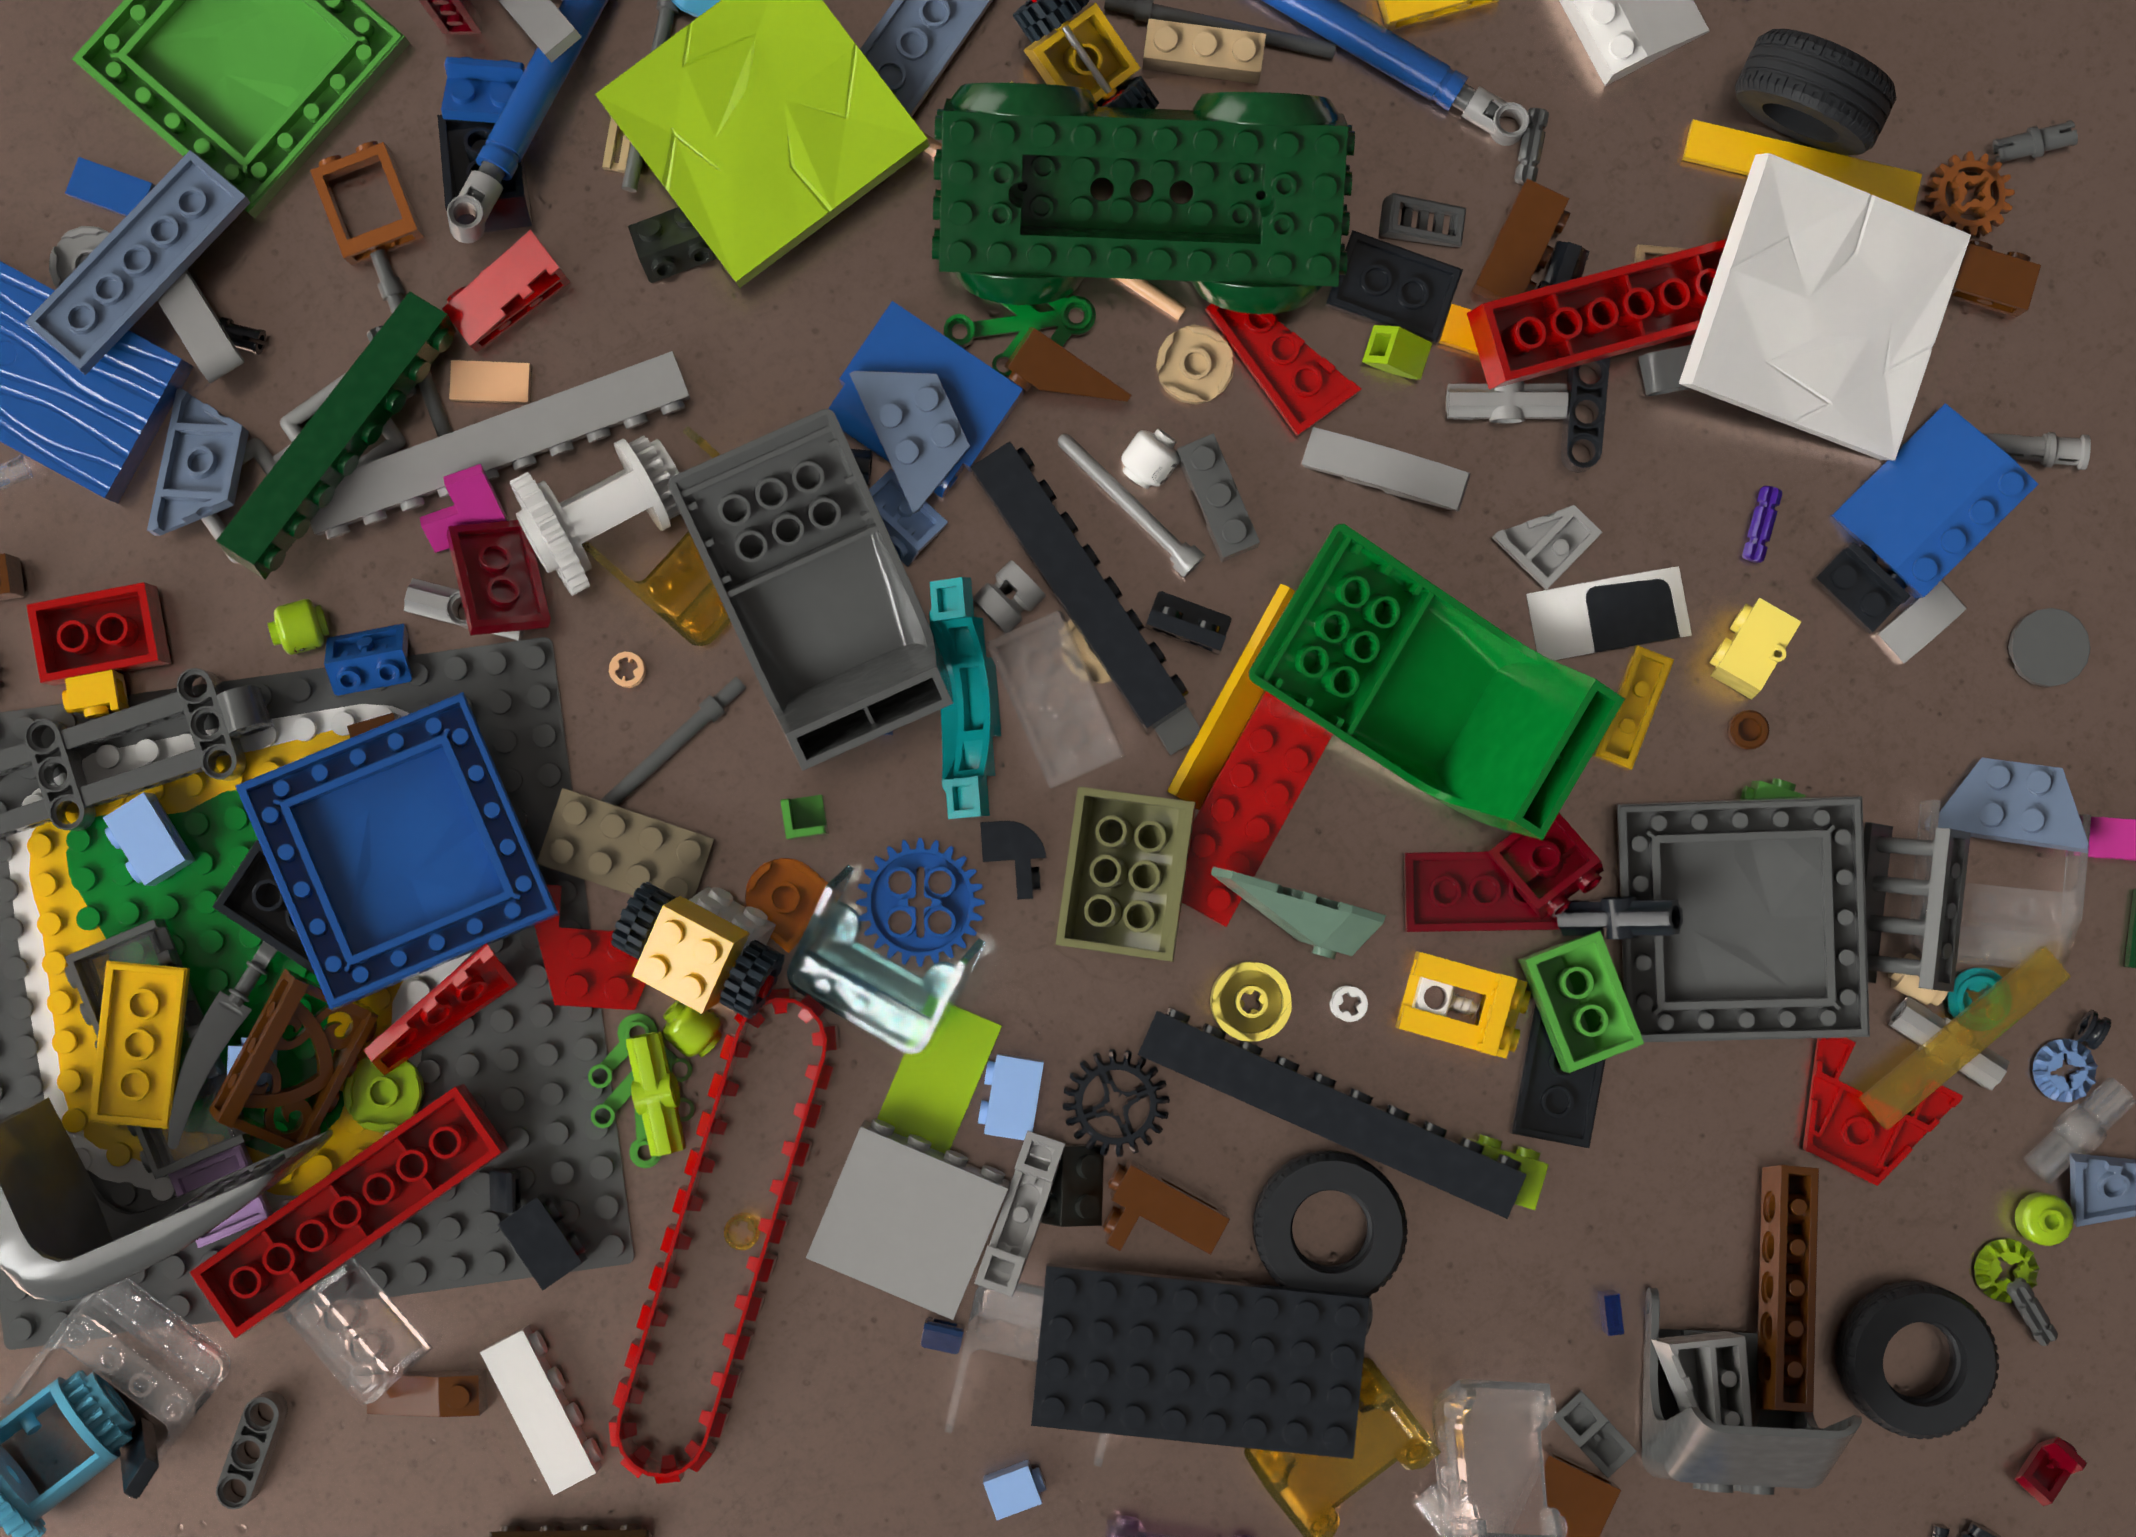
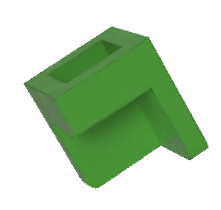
(804, 817)

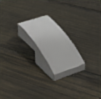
(1922, 621)

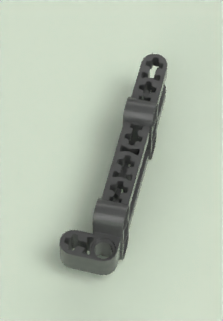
(239, 712)

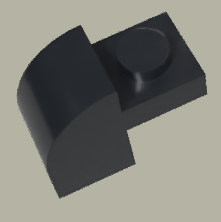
(1014, 842)

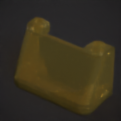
(1314, 1485)

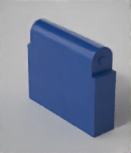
(909, 345)

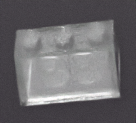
(357, 1332)

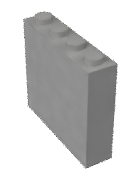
(909, 1218)

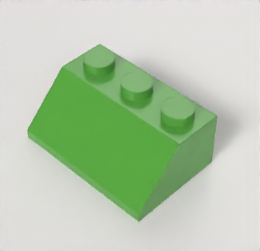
(1581, 1001)

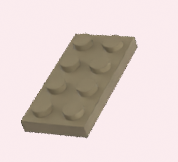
(622, 847)

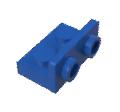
(478, 88)
(368, 659)

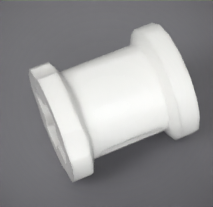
(1360, 1007)

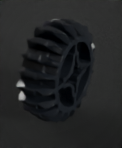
(1128, 1134)

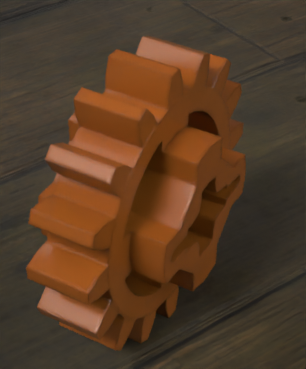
(1957, 186)

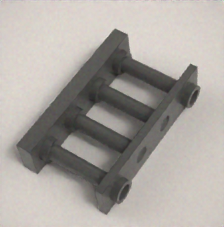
(1944, 906)

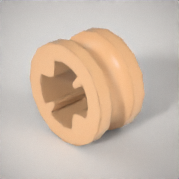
(615, 666)

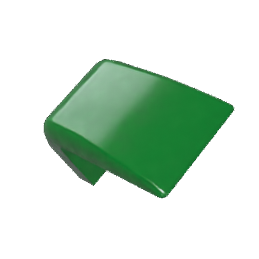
(1433, 688)

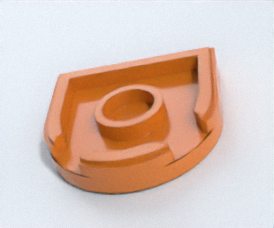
(787, 895)

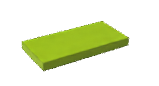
(939, 1082)

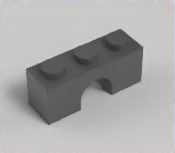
(1218, 497)

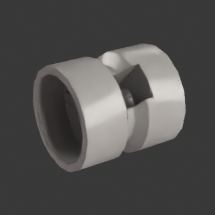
(998, 607)

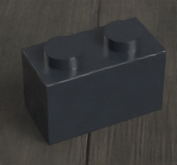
(544, 1240)

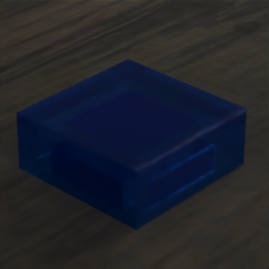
(1611, 1312)

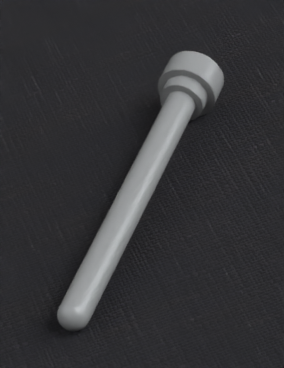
(1183, 556)

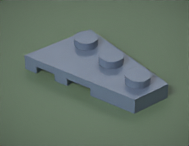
(2102, 1188)

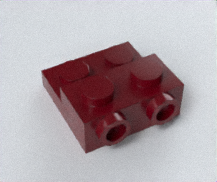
(1550, 868)

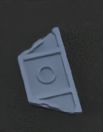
(914, 428)
(197, 465)
(2016, 806)

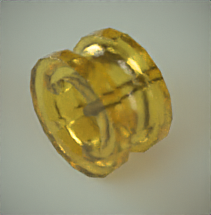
(731, 1237)

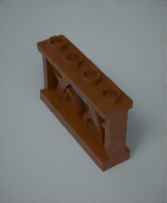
(281, 1010)

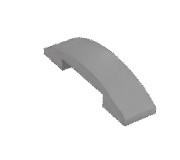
(1020, 1214)

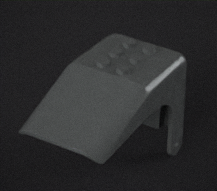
(1689, 1448)

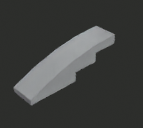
(1386, 469)

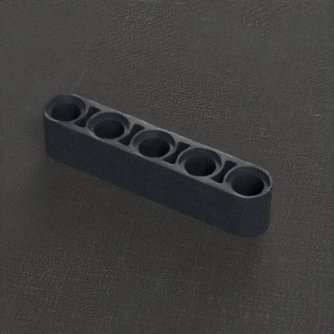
(1585, 433)

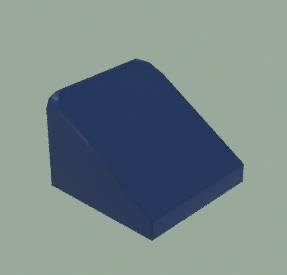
(942, 1335)

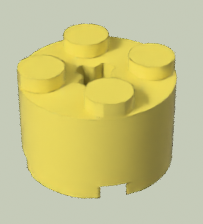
(1273, 996)

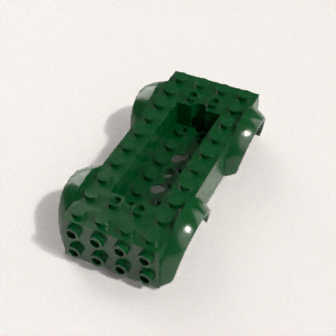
(1249, 239)

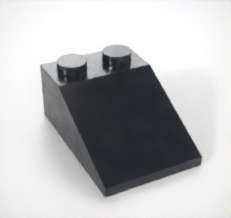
(459, 148)

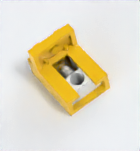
(1495, 1017)

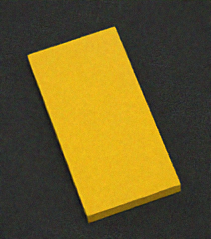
(139, 1044)

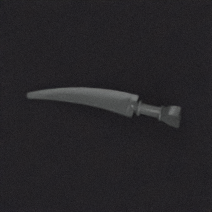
(211, 1038)

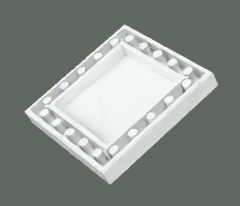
(1824, 307)

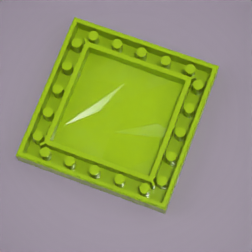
(762, 125)

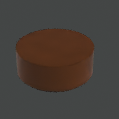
(1748, 730)

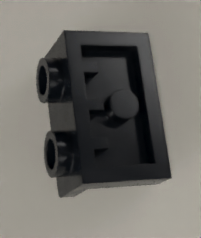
(1862, 586)
(1188, 622)

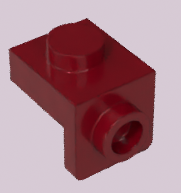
(2049, 1469)

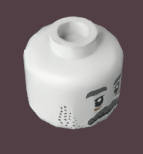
(1150, 458)

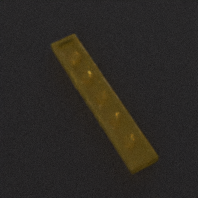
(1964, 1037)

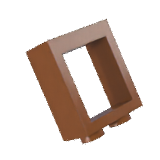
(385, 237)

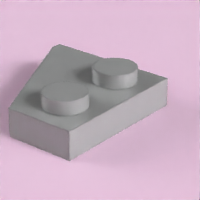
(1549, 543)

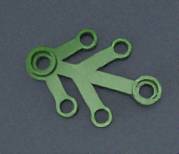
(623, 1091)

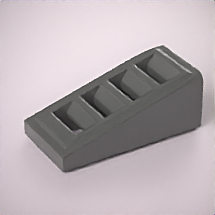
(1389, 221)

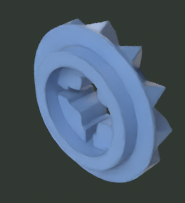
(2051, 1057)

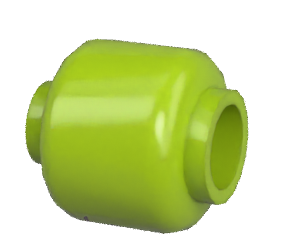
(298, 626)
(690, 1030)
(2044, 1219)

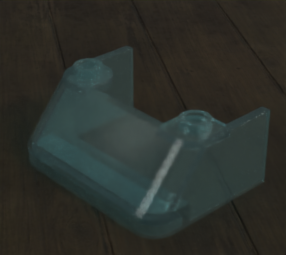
(868, 986)

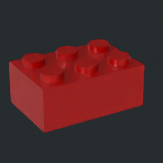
(98, 633)

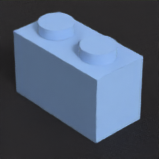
(147, 840)
(1012, 1096)

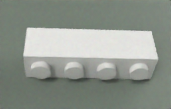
(542, 1410)

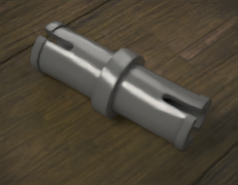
(2035, 142)

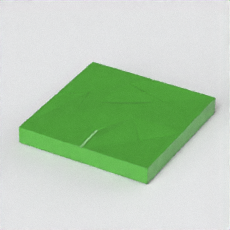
(243, 79)

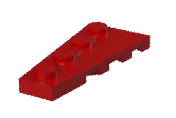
(1285, 367)
(450, 1003)

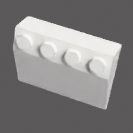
(1632, 32)

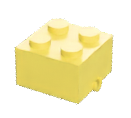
(1752, 654)

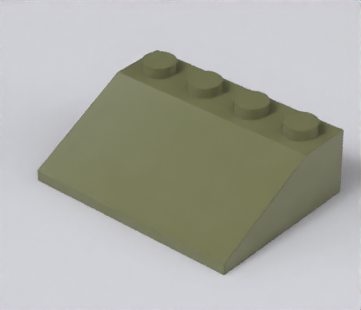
(1125, 873)

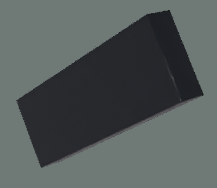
(139, 1459)

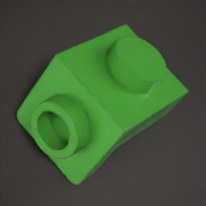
(1778, 789)

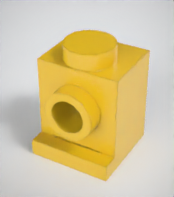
(95, 694)

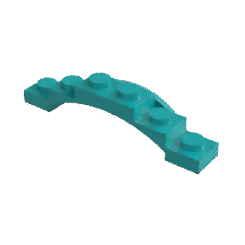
(975, 712)

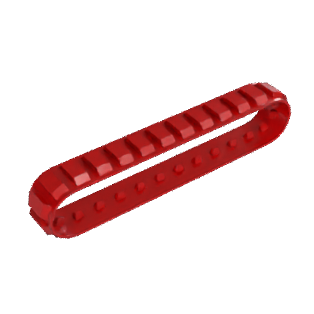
(622, 1431)

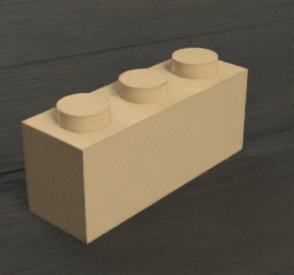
(1203, 51)

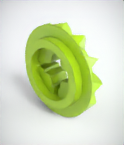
(1988, 1267)

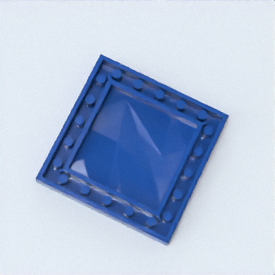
(396, 851)

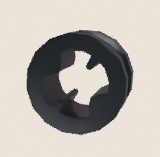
(2092, 1029)

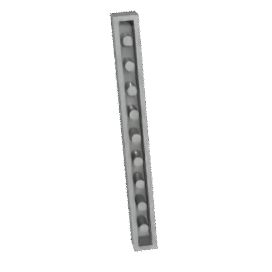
(505, 441)

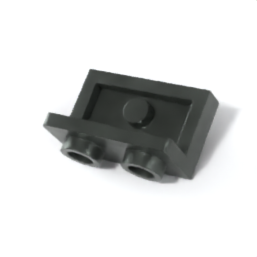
(668, 245)
(1077, 1189)

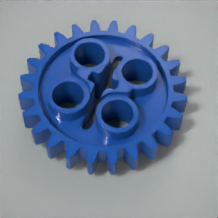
(884, 902)

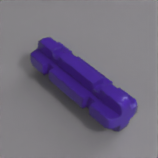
(1762, 524)

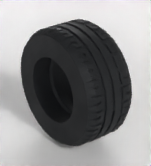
(1815, 91)
(1341, 1173)
(1968, 1376)

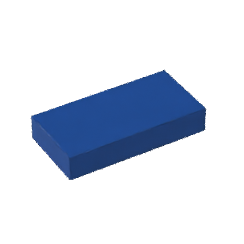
(106, 187)

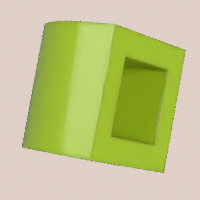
(1397, 351)

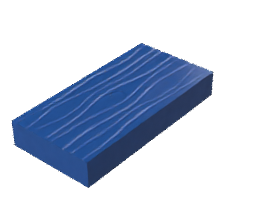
(72, 422)

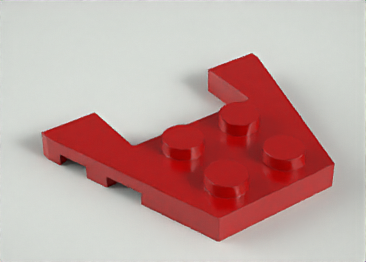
(586, 966)
(1847, 1133)

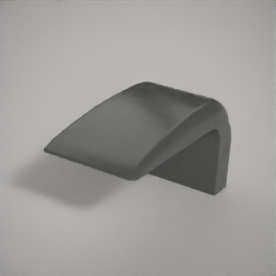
(814, 588)
(71, 1242)

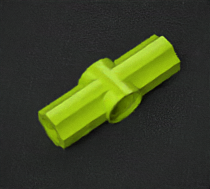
(655, 1093)

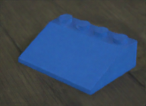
(1934, 500)

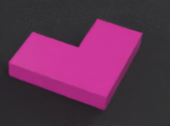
(473, 504)

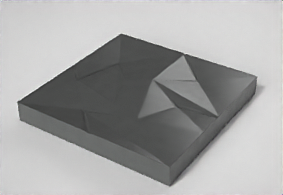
(1767, 918)

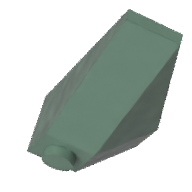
(1305, 916)

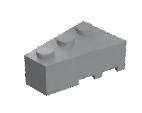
(1708, 1374)

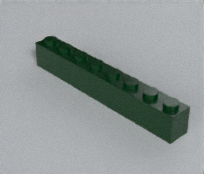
(337, 436)

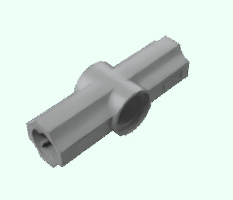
(1507, 403)
(440, 604)
(1921, 1024)

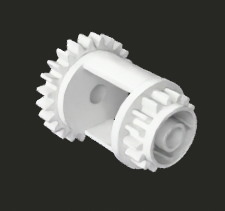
(561, 528)

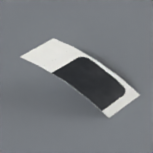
(1609, 614)

